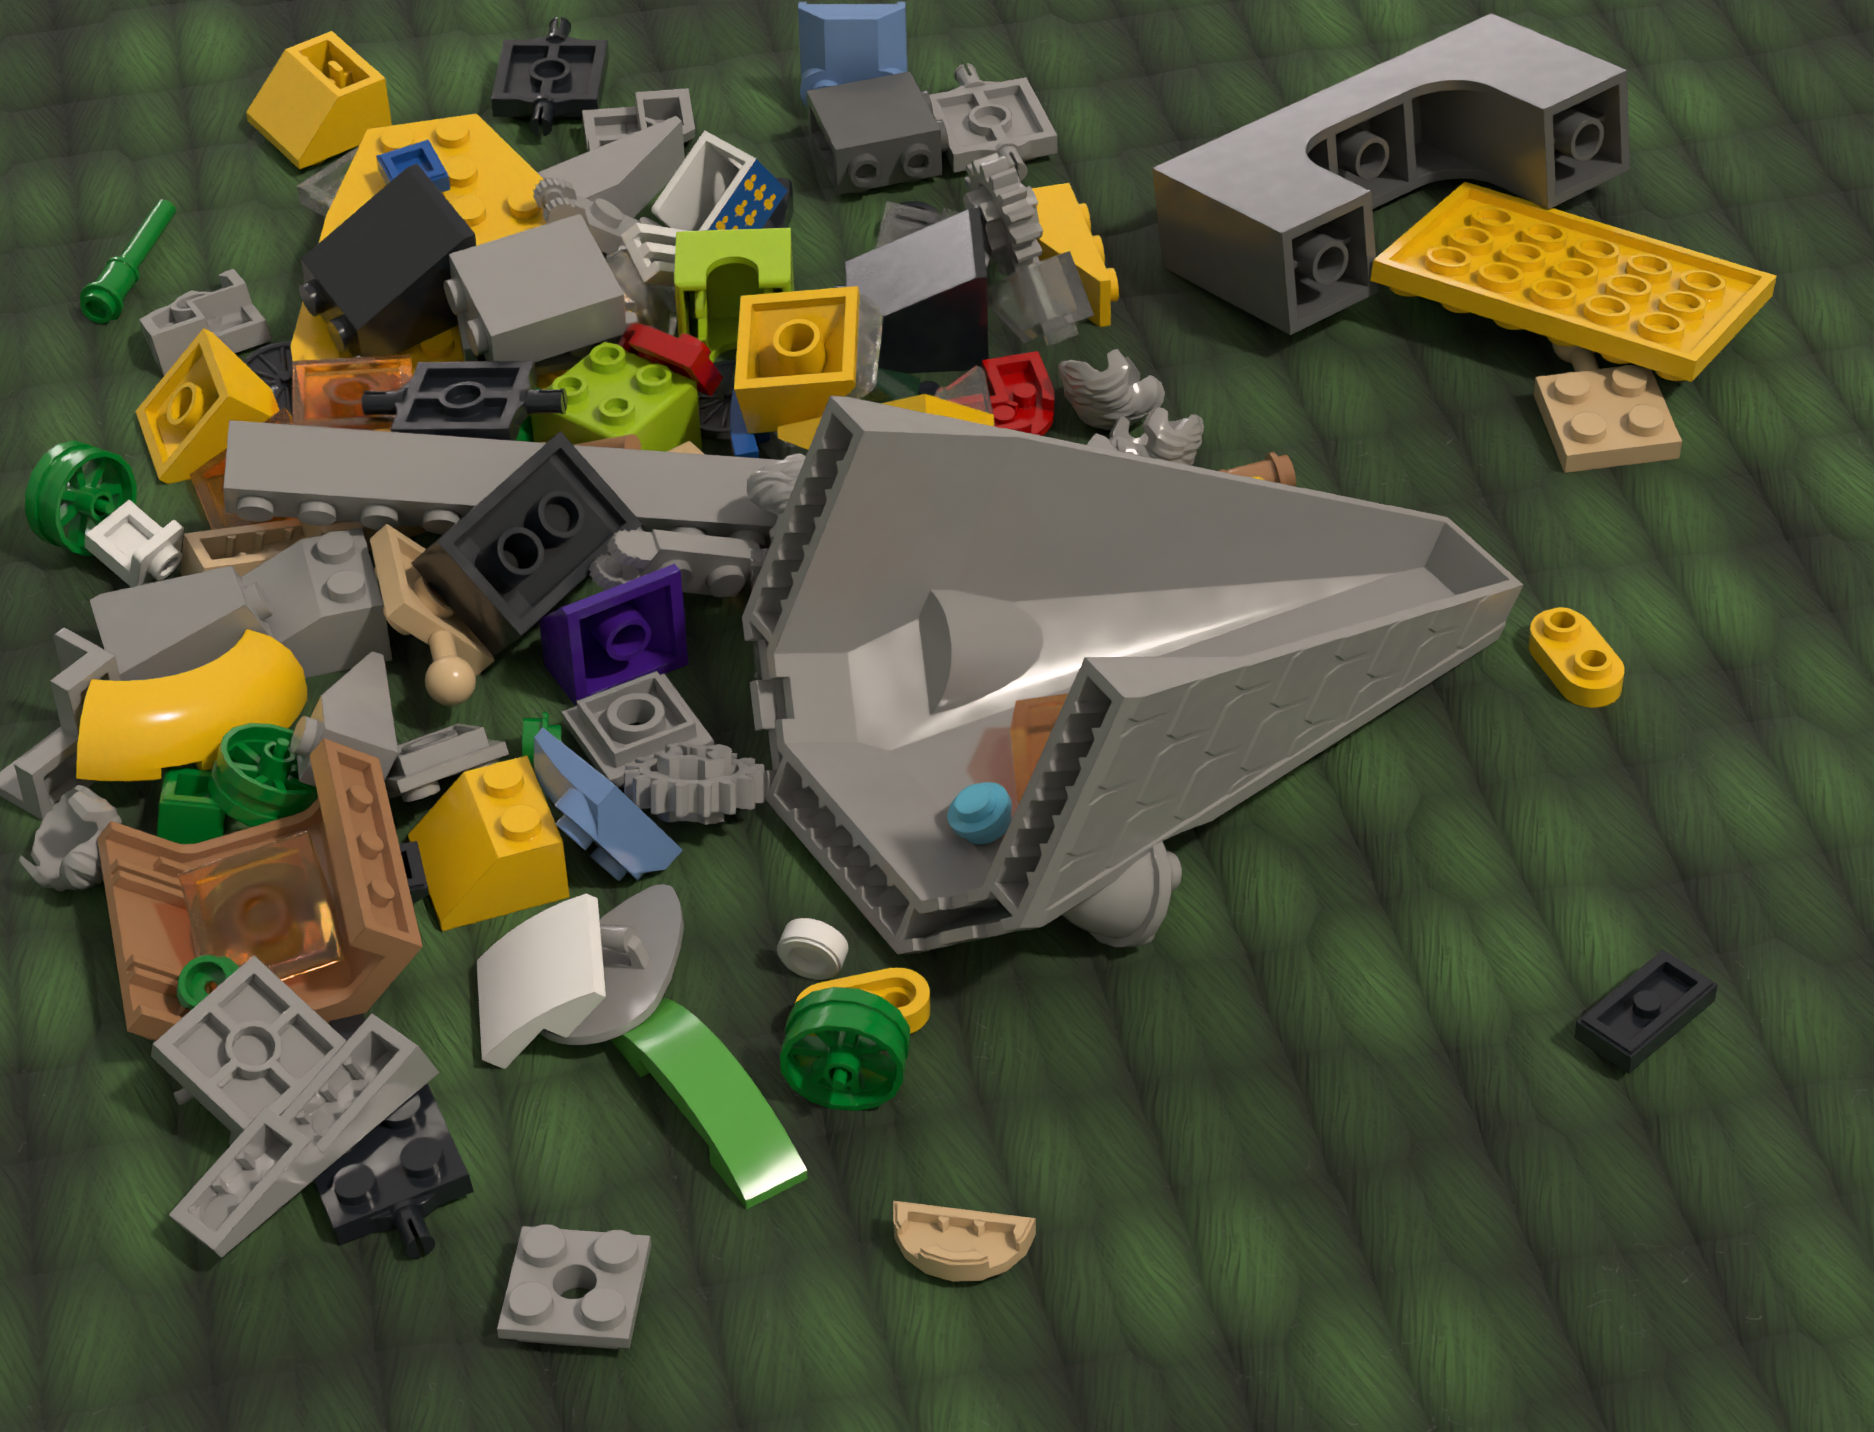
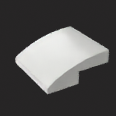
(540, 978)

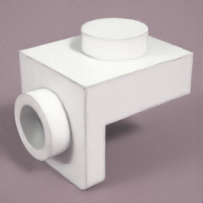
(136, 545)

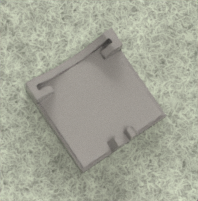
(247, 1047)

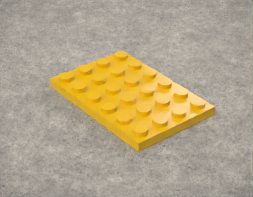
(1575, 281)

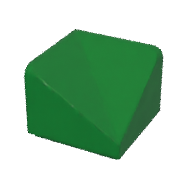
(187, 808)

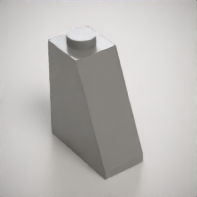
(179, 622)

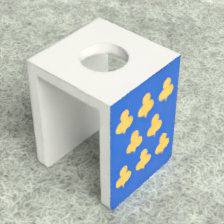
(718, 190)

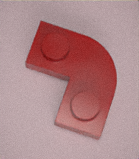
(681, 355)
(1020, 392)

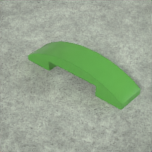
(718, 1099)

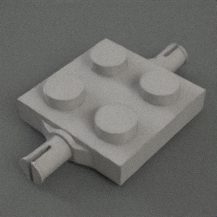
(993, 119)

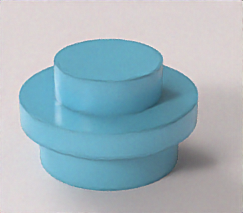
(980, 813)

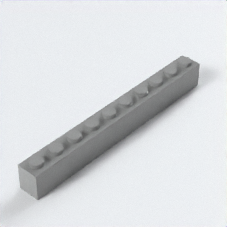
(438, 479)

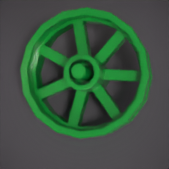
(63, 494)
(258, 775)
(849, 1034)

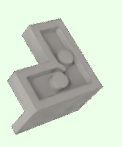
(49, 767)

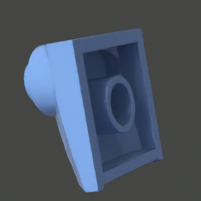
(850, 43)
(600, 813)

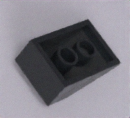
(525, 544)

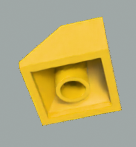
(795, 354)
(192, 405)

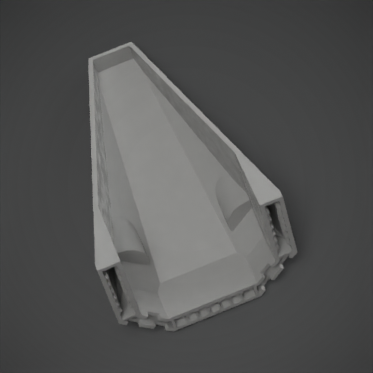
(1182, 608)

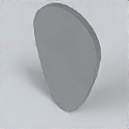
(639, 959)

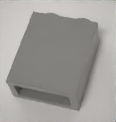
(536, 293)

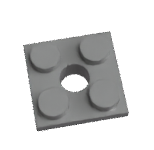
(604, 731)
(439, 756)
(562, 1259)

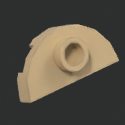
(960, 1241)

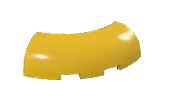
(180, 719)

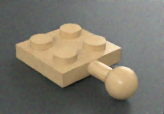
(1605, 414)
(418, 610)

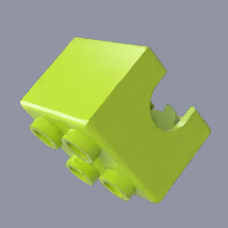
(717, 270)
(623, 395)

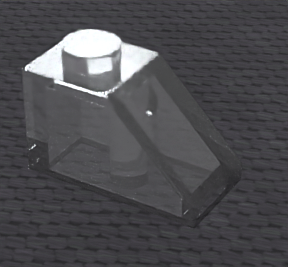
(1042, 300)

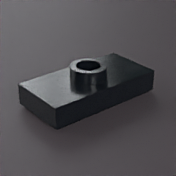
(1645, 1011)

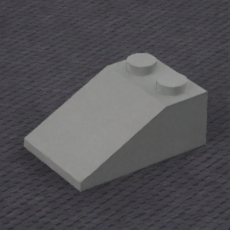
(325, 602)

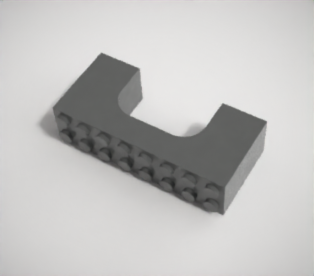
(1287, 202)

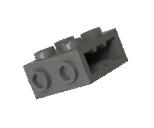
(876, 133)

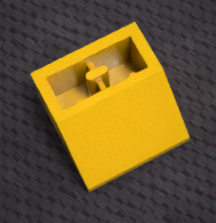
(319, 101)

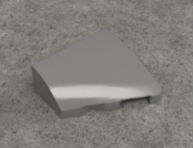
(650, 108)
(223, 312)

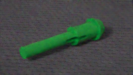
(105, 296)

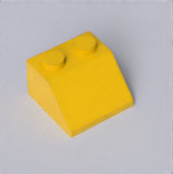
(491, 846)

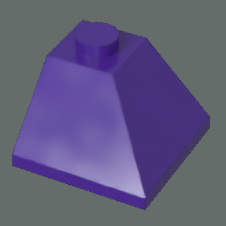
(617, 635)

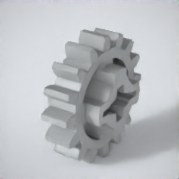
(1006, 213)
(694, 783)

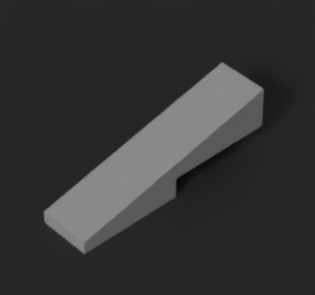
(286, 1152)

